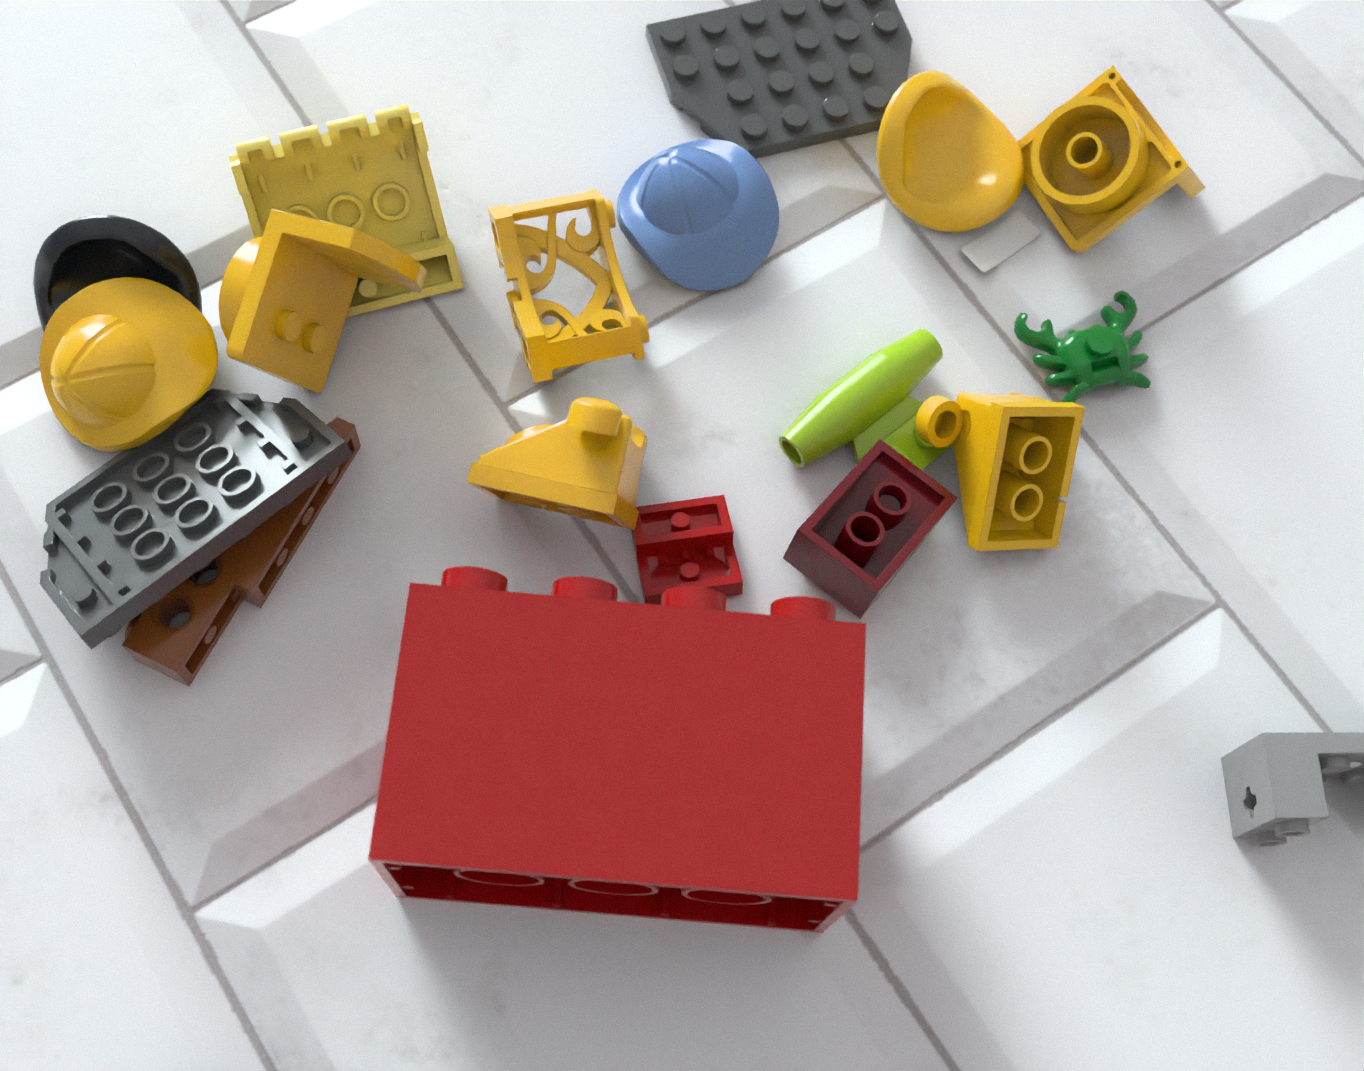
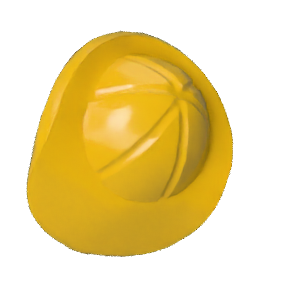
(946, 155)
(125, 361)

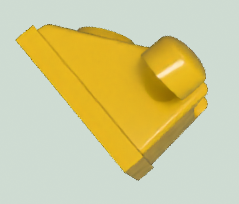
(1010, 463)
(573, 467)

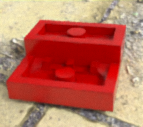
(686, 547)

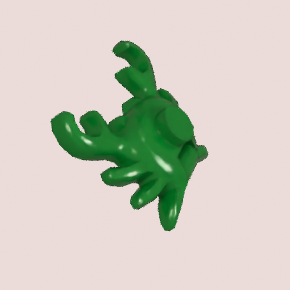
(1089, 355)

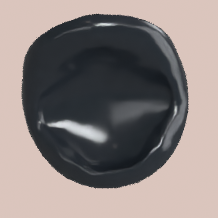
(105, 249)

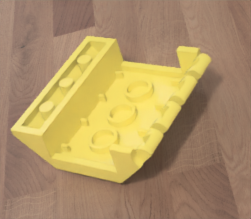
(361, 179)

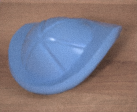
(701, 213)

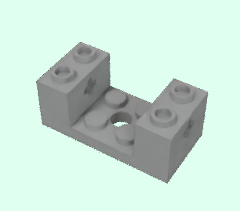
(1279, 779)

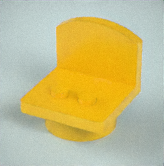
(1101, 161)
(293, 290)

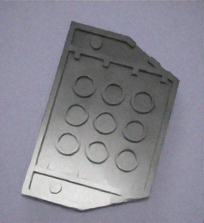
(784, 69)
(178, 504)

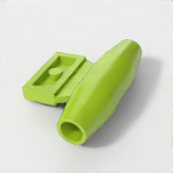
(869, 406)

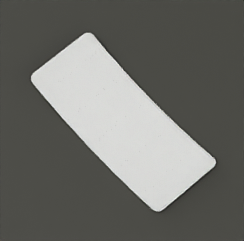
(1001, 241)

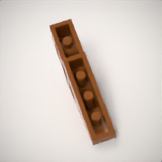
(244, 572)

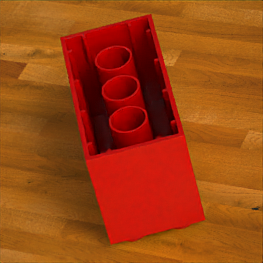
(624, 754)

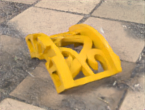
(550, 345)

